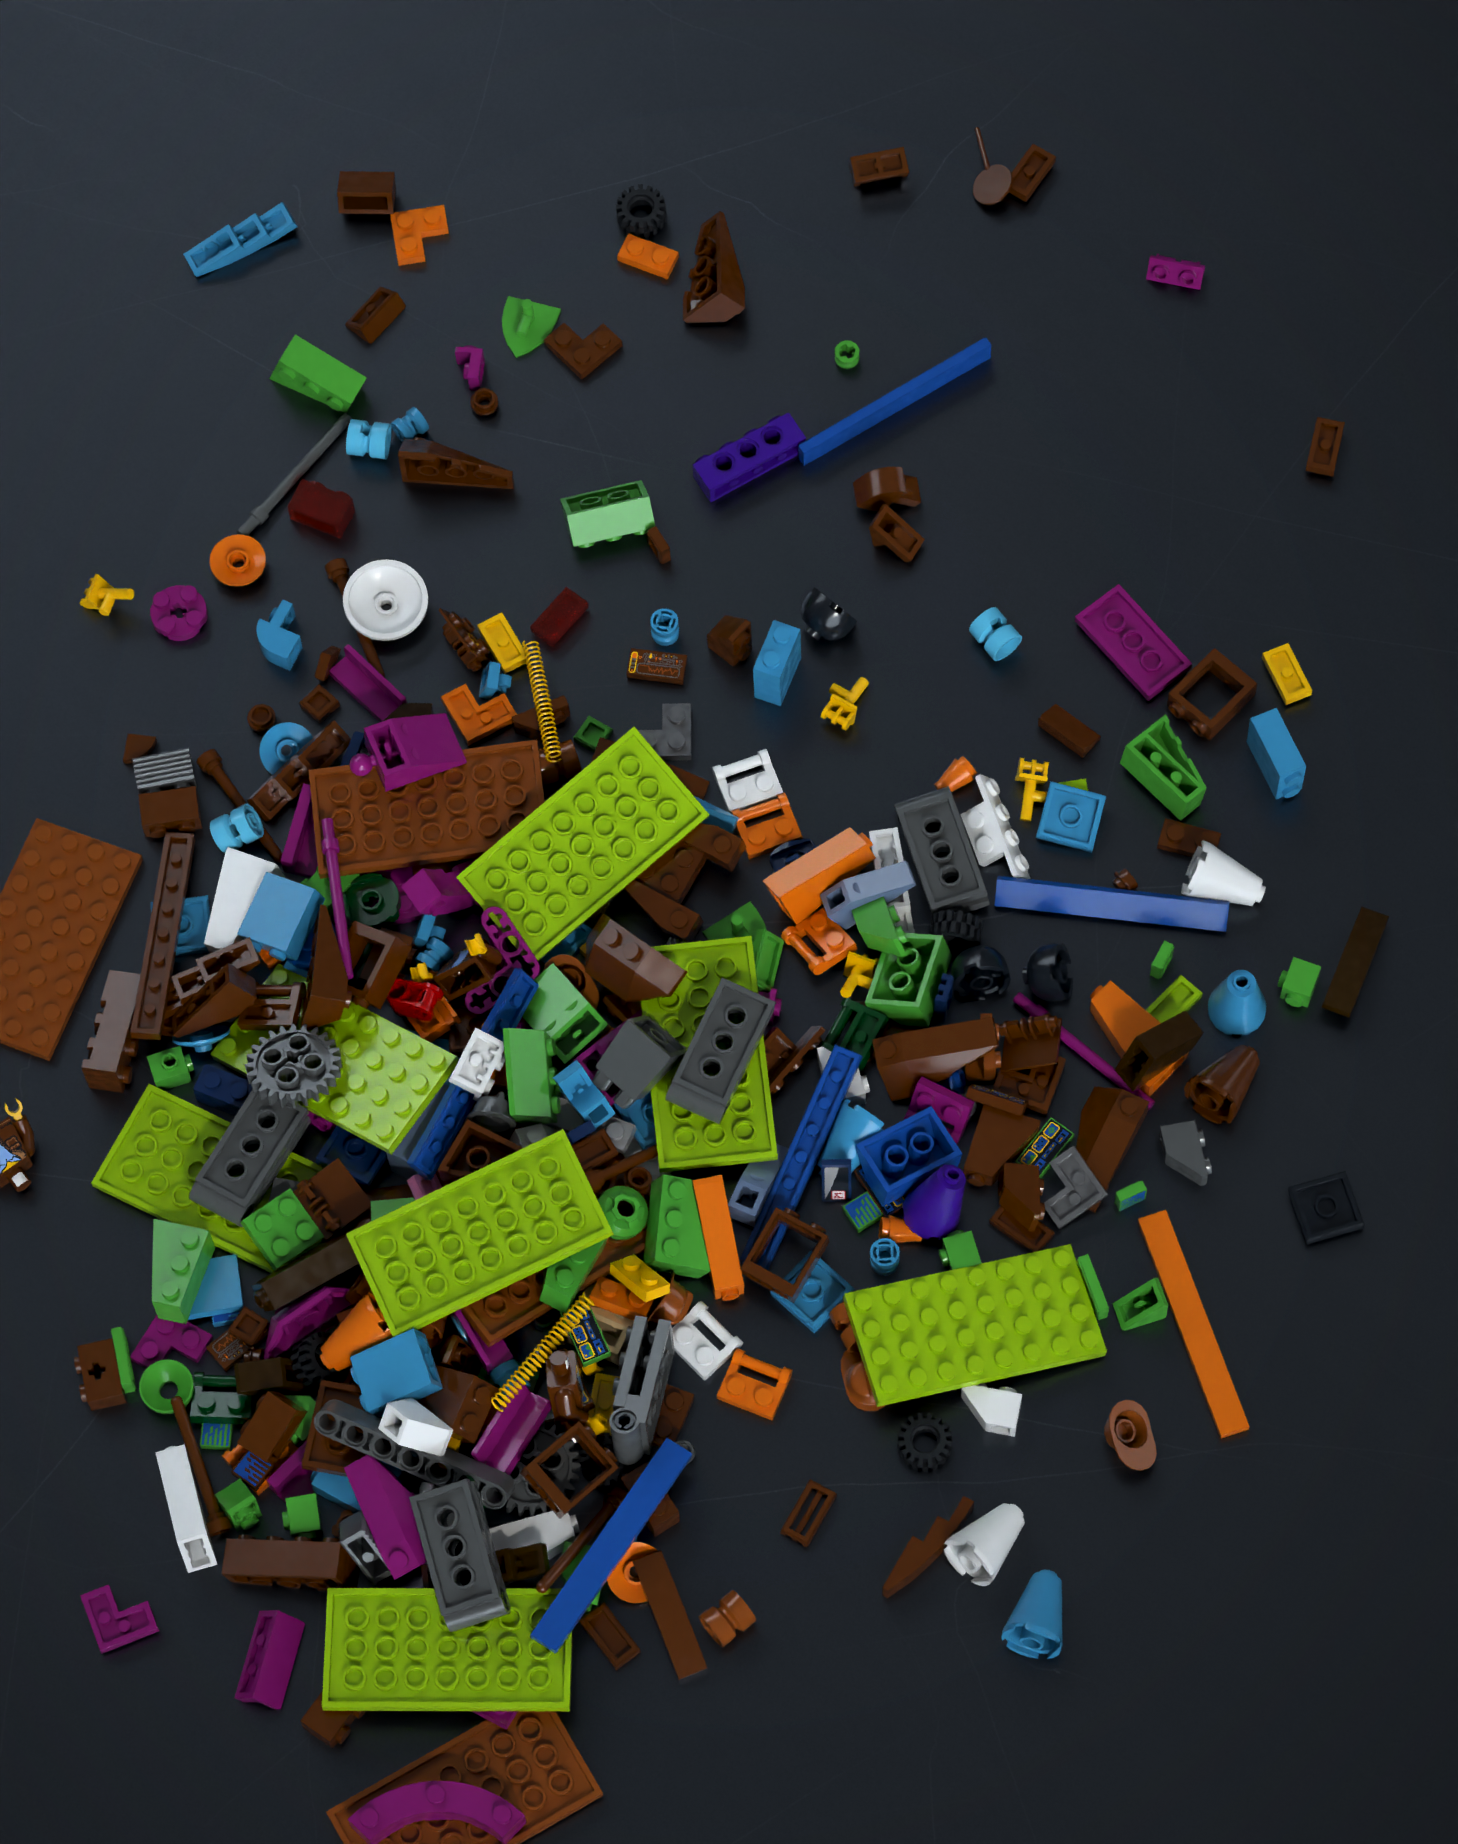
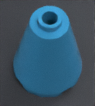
(1237, 1004)
(848, 1130)
(1037, 1618)

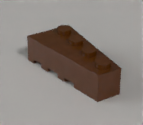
(289, 1562)

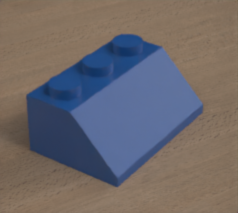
(906, 1155)

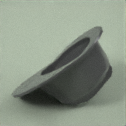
(493, 1114)

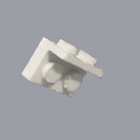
(477, 1064)

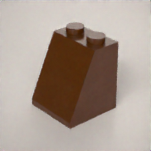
(461, 1403)

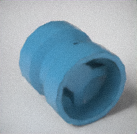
(410, 425)
(661, 632)
(434, 955)
(885, 1262)
(503, 1372)

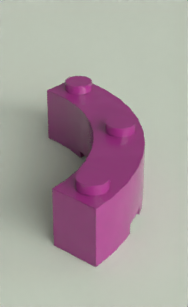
(439, 892)
(436, 1802)

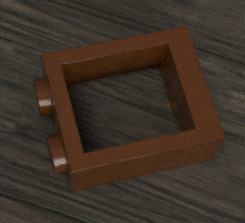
(1228, 674)
(386, 968)
(768, 1279)
(548, 1490)

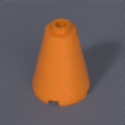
(357, 1332)

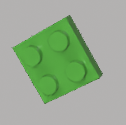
(282, 1229)

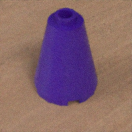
(936, 1203)

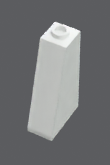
(235, 891)
(185, 1508)
(536, 1529)

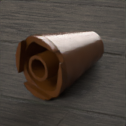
(1223, 1084)

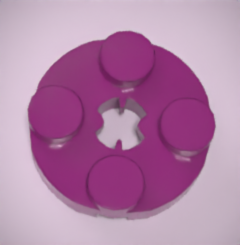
(178, 597)

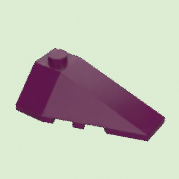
(388, 1514)

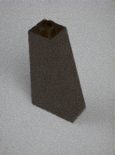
(305, 1272)

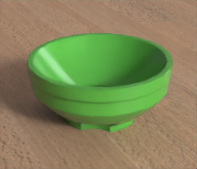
(622, 1226)
(157, 1376)

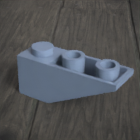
(864, 888)
(754, 1188)

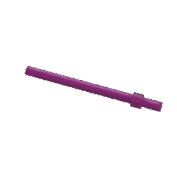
(331, 848)
(1080, 1048)

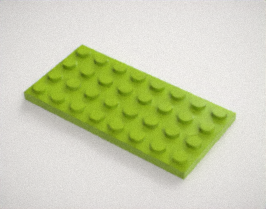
(584, 844)
(384, 1074)
(748, 1125)
(161, 1156)
(479, 1234)
(974, 1325)
(398, 1655)

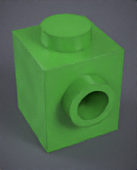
(1299, 982)
(170, 1068)
(959, 1250)
(303, 1516)

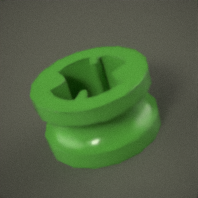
(849, 347)

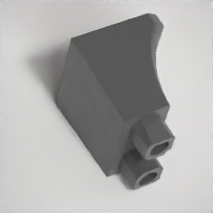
(637, 1060)

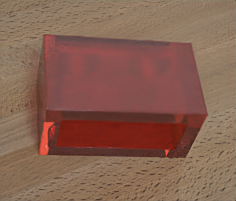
(321, 508)

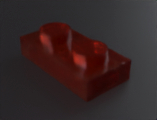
(559, 616)

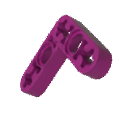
(507, 970)

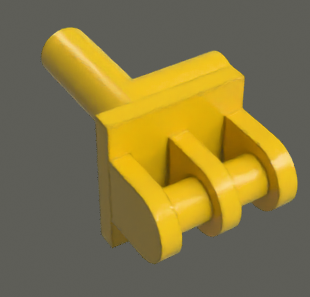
(102, 595)
(841, 704)
(1030, 793)
(859, 972)

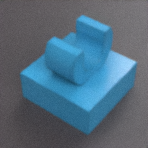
(493, 681)
(426, 930)

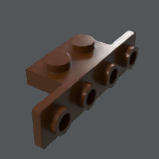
(785, 1056)

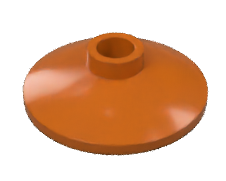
(234, 550)
(621, 1582)

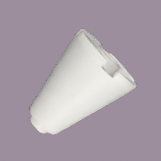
(1221, 878)
(985, 1543)

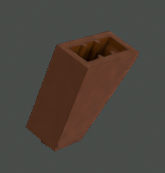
(997, 1140)

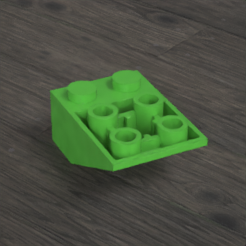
(564, 1015)

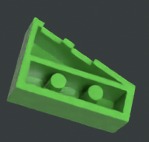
(317, 375)
(1164, 769)
(674, 1229)
(178, 1268)
(565, 1278)

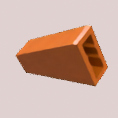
(801, 882)
(1122, 1022)
(719, 1238)

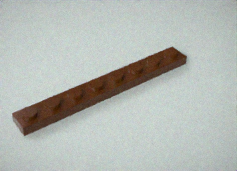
(163, 936)

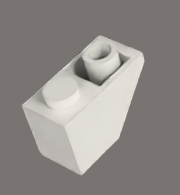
(994, 1408)
(415, 1427)

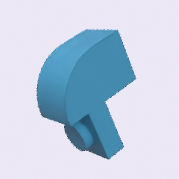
(275, 640)
(583, 1094)

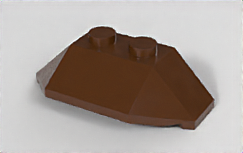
(629, 964)

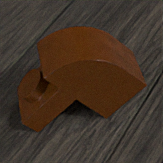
(884, 487)

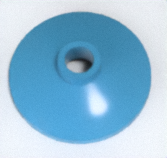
(275, 738)
(204, 1038)

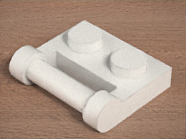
(751, 789)
(696, 1348)

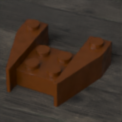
(668, 880)

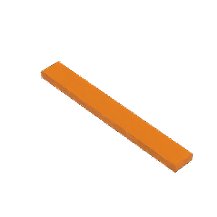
(1193, 1324)

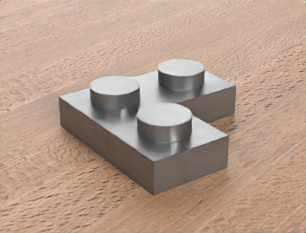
(675, 737)
(1081, 1188)

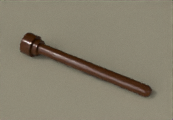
(338, 571)
(211, 763)
(597, 1178)
(611, 1502)
(217, 1521)

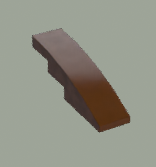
(289, 779)
(189, 982)
(921, 1554)
(669, 1614)

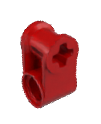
(414, 999)

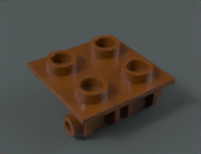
(461, 637)
(1030, 1042)
(332, 1198)

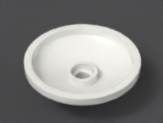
(382, 584)

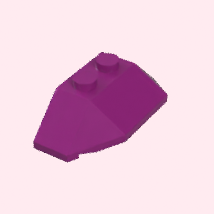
(305, 1316)

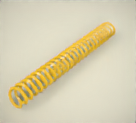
(536, 700)
(544, 1354)

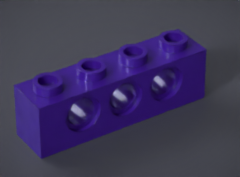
(742, 469)

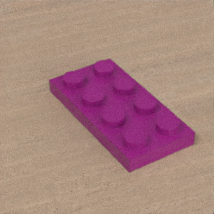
(1133, 642)

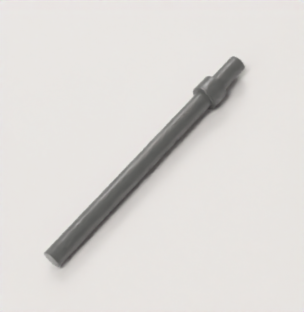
(260, 513)

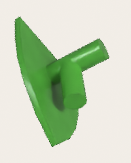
(527, 324)
(739, 923)

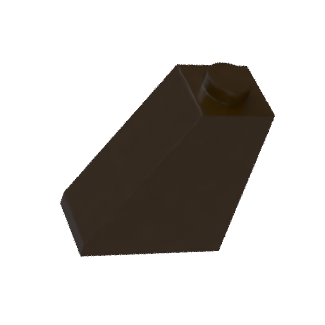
(1158, 1049)

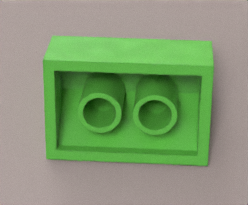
(608, 514)
(908, 984)
(530, 1076)

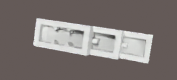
(888, 852)

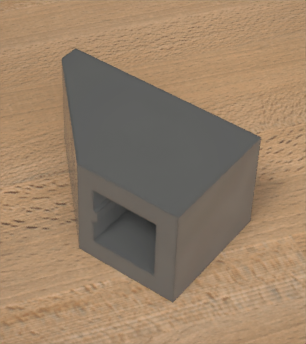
(1183, 1152)

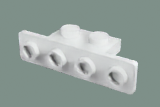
(991, 831)

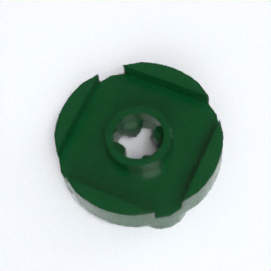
(380, 888)

